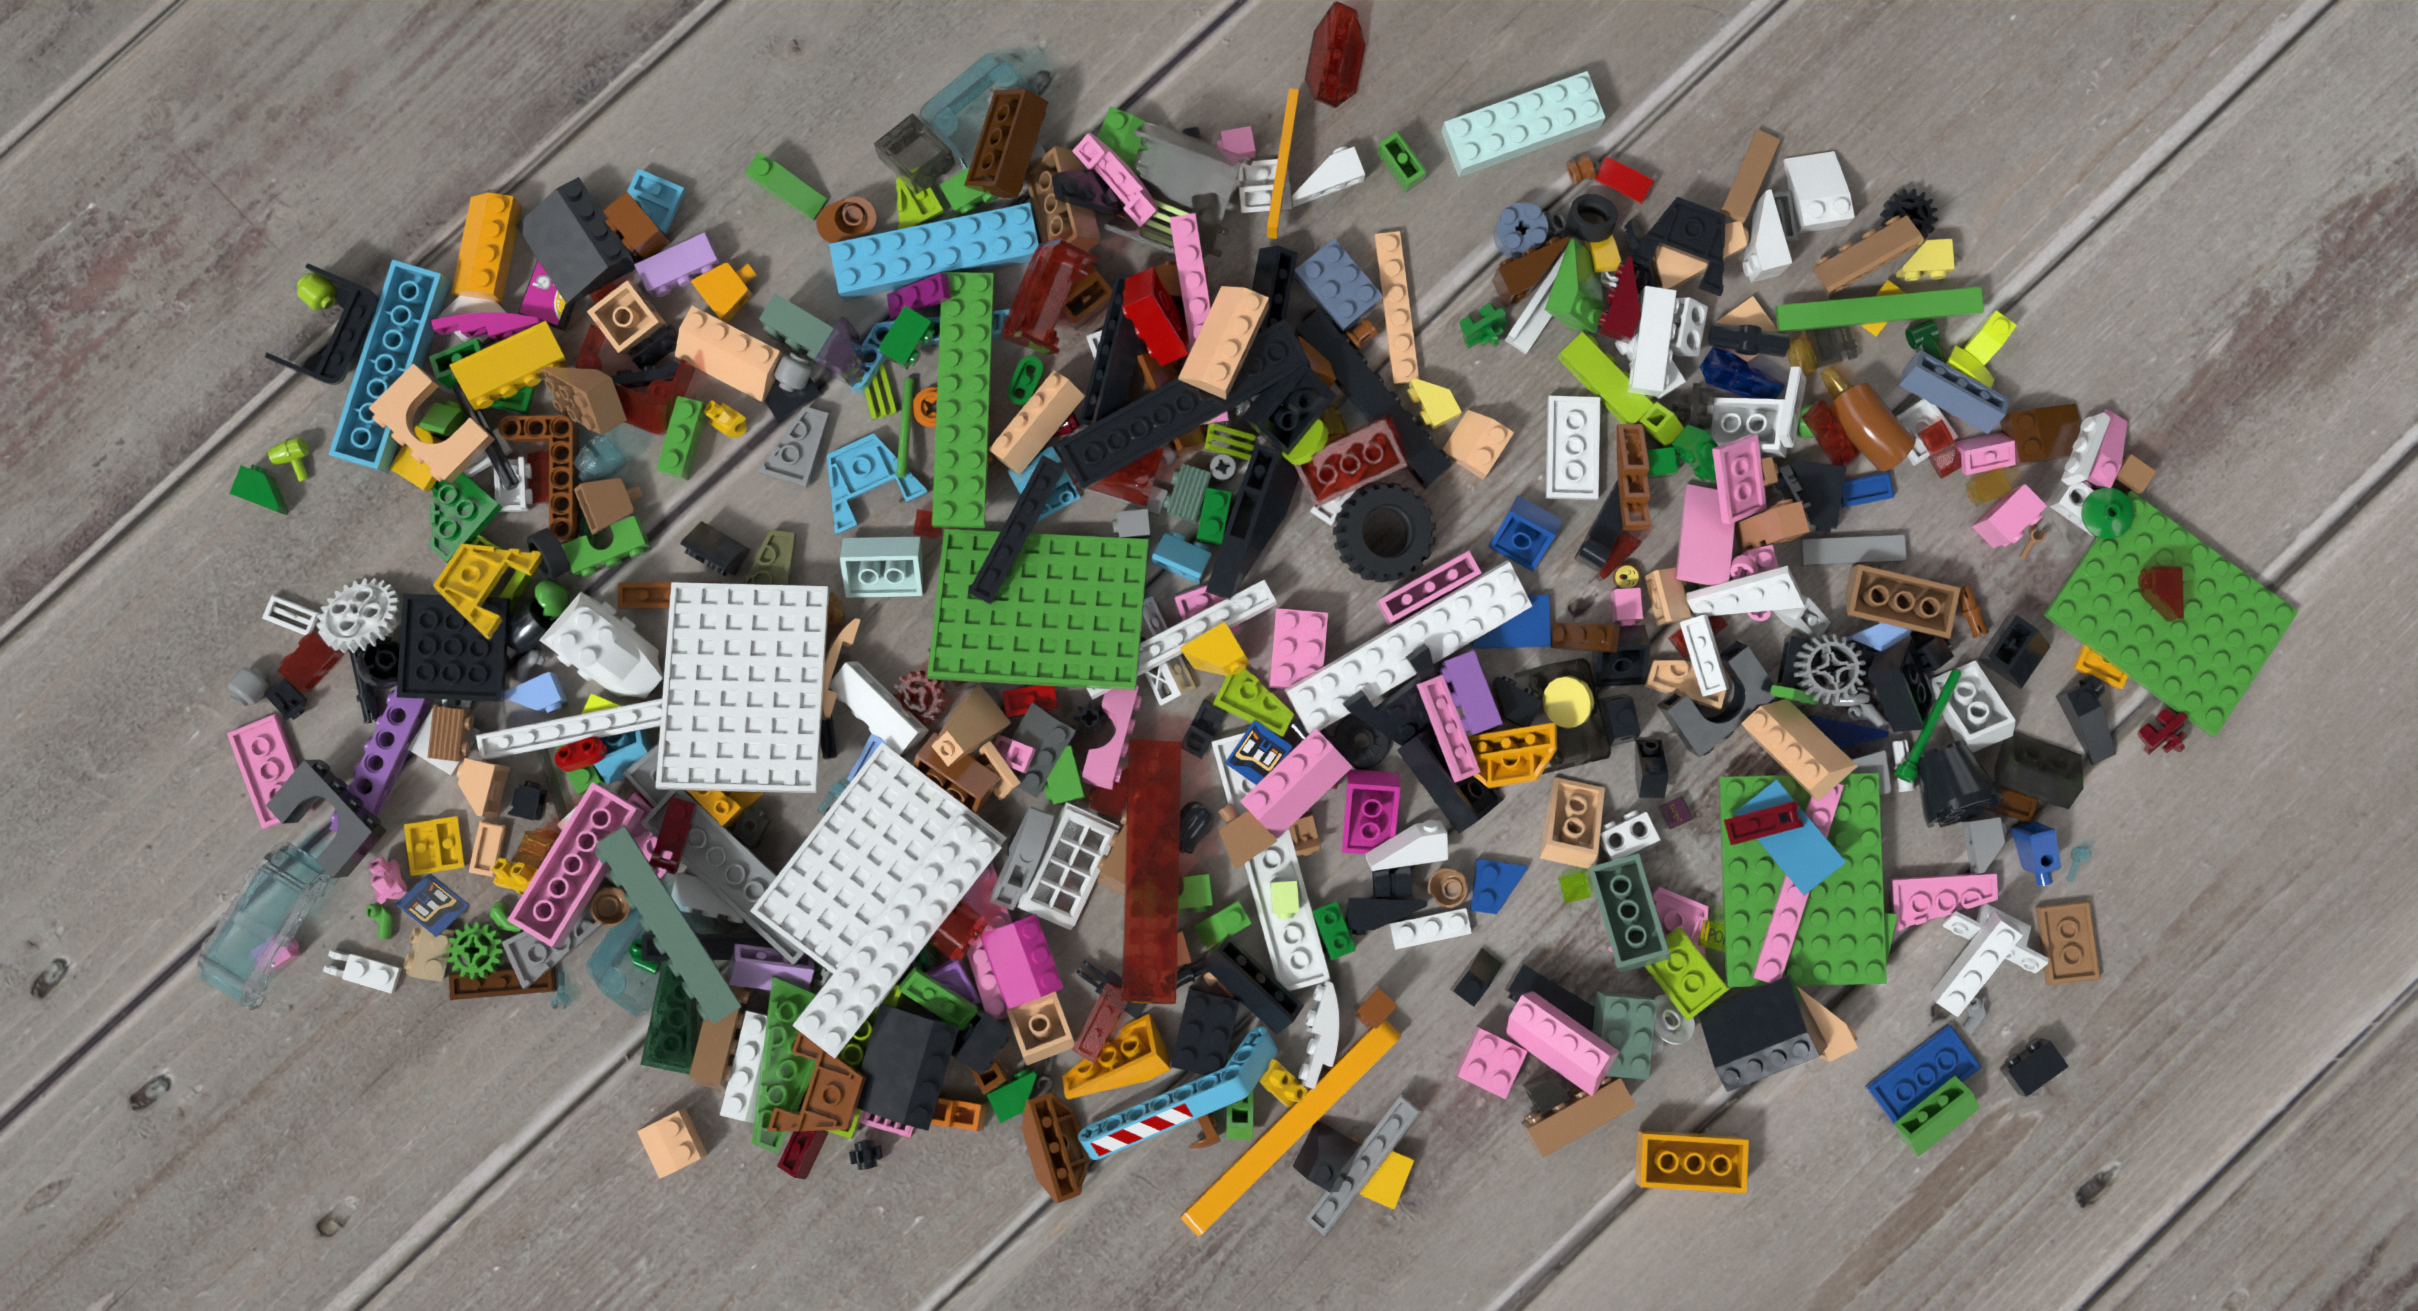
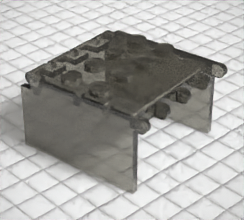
(1187, 177)

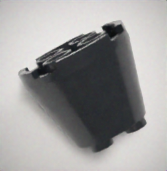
(1954, 786)

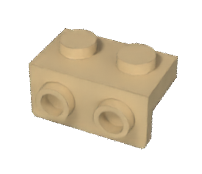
(428, 954)

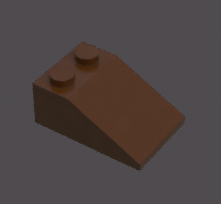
(2042, 433)

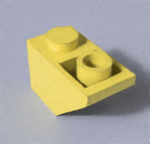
(1930, 259)
(1435, 402)

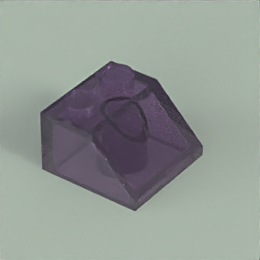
(843, 354)

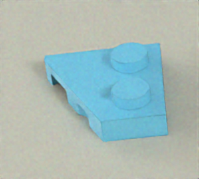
(656, 197)

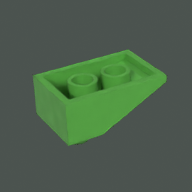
(1119, 135)
(1577, 290)

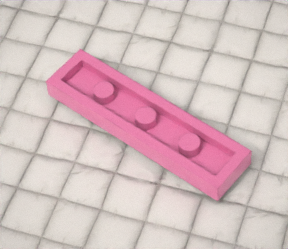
(1448, 728)

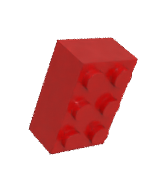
(1155, 317)

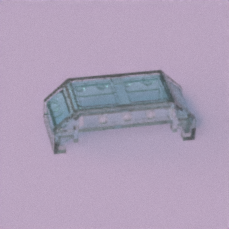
(261, 923)

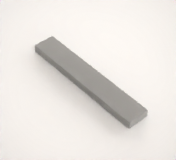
(1367, 1162)

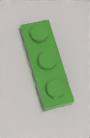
(938, 998)

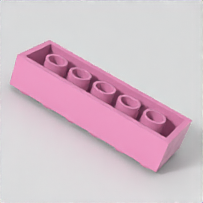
(572, 868)

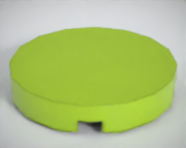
(1312, 442)

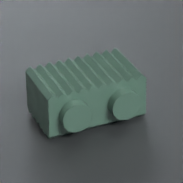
(1188, 493)

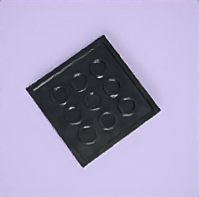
(447, 655)

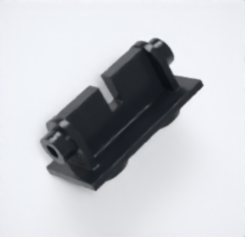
(650, 353)

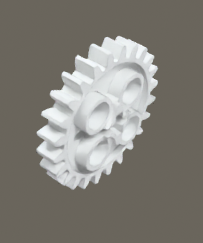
(359, 615)

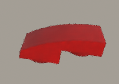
(1624, 180)

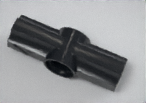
(1748, 339)

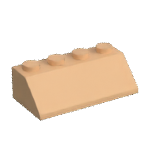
(1225, 340)
(727, 354)
(1036, 422)
(1799, 747)

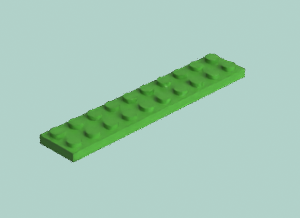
(963, 402)

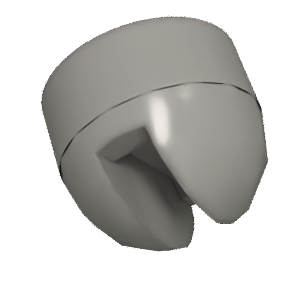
(1168, 455)

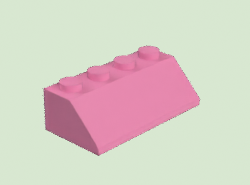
(1296, 783)
(1560, 1042)

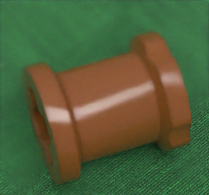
(1361, 334)

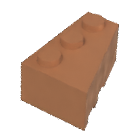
(1772, 527)

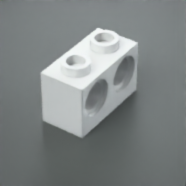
(1689, 327)
(2072, 511)
(1629, 841)

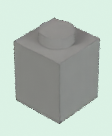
(1132, 524)

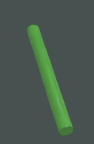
(905, 427)

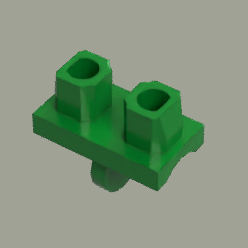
(1486, 329)

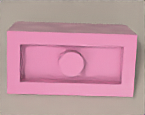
(1986, 453)

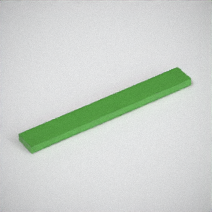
(1879, 309)

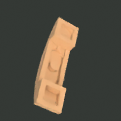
(843, 638)

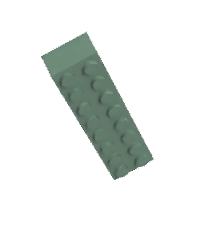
(668, 924)

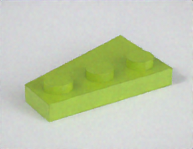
(1251, 701)

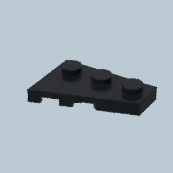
(1086, 190)

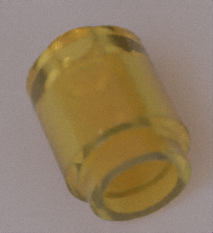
(1802, 355)

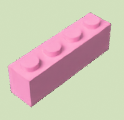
(1428, 588)

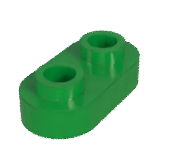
(1025, 381)

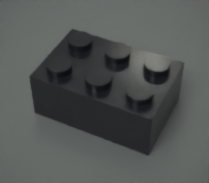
(1205, 1032)

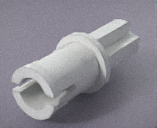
(1901, 754)

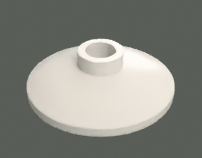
(1670, 1023)

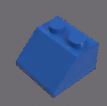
(1525, 533)

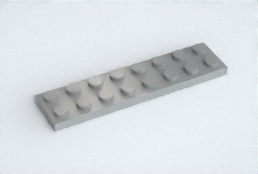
(725, 867)

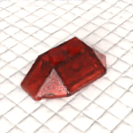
(1335, 56)

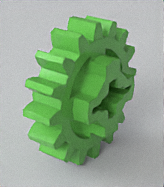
(475, 961)

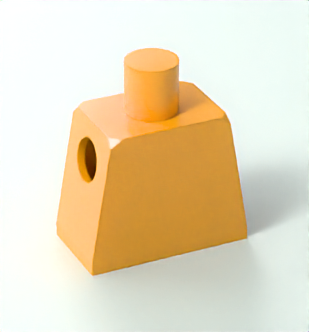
(725, 289)

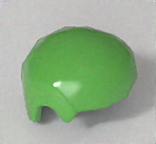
(552, 598)

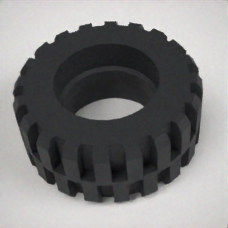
(1417, 527)

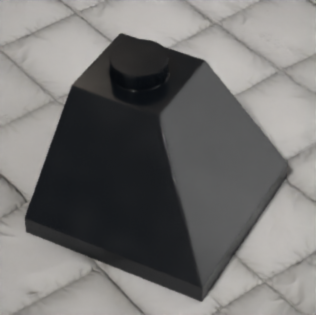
(1326, 1157)

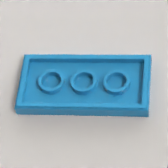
(1801, 852)

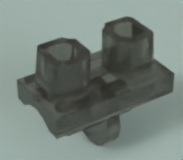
(1700, 396)

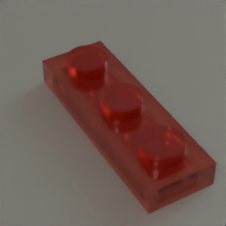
(1830, 434)
(1100, 1023)

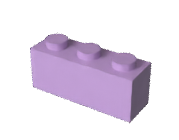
(677, 265)
(756, 965)

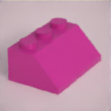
(1021, 961)

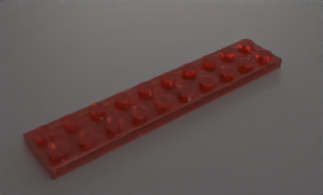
(1151, 872)

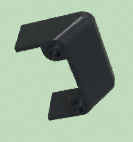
(359, 308)

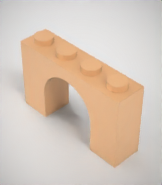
(397, 410)

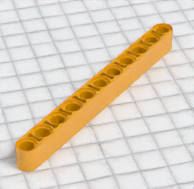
(1289, 1127)

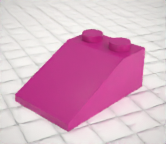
(1369, 810)

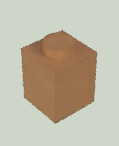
(2134, 475)

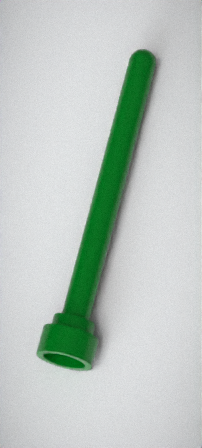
(1908, 769)

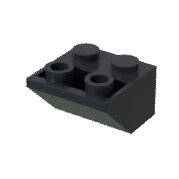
(719, 549)
(2015, 650)

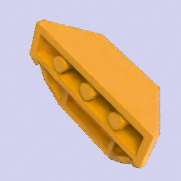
(1514, 754)

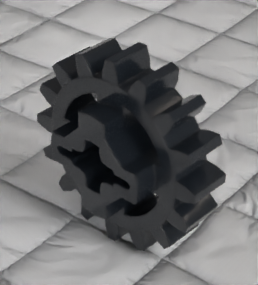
(1915, 209)

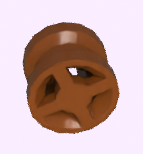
(1580, 169)

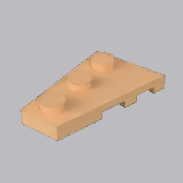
(1677, 674)

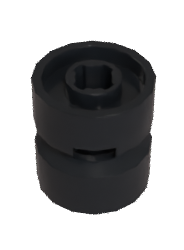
(1391, 881)

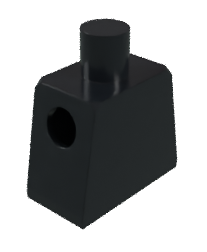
(1620, 719)

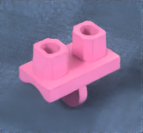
(387, 879)

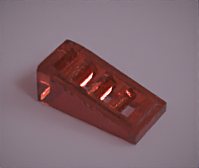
(1622, 549)

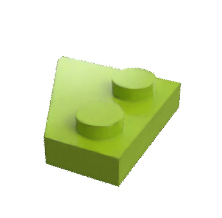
(914, 208)

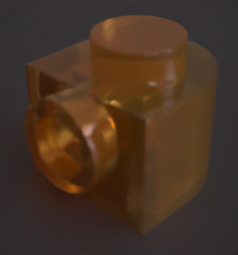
(835, 613)

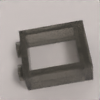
(902, 136)

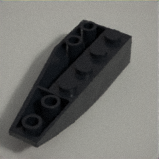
(1254, 519)

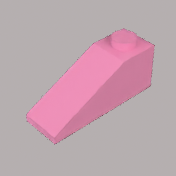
(2110, 454)

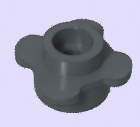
(1556, 223)

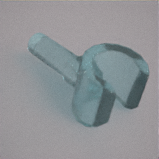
(835, 790)
(2078, 855)
(561, 992)

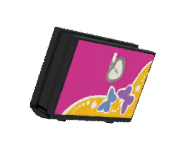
(545, 301)

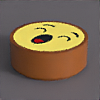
(1626, 577)

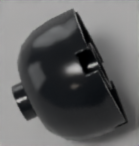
(379, 663)

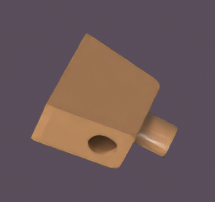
(606, 502)
(1243, 835)

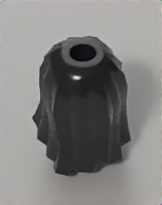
(1195, 823)

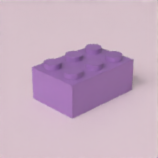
(1470, 693)

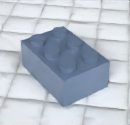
(1338, 286)

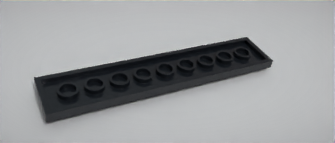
(1176, 410)

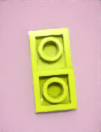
(1970, 366)

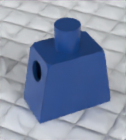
(2037, 850)

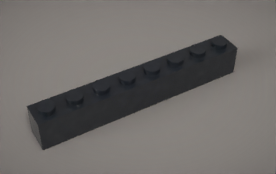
(1367, 388)

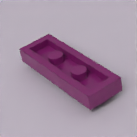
(919, 295)

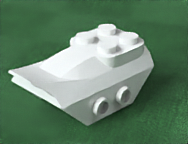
(604, 648)

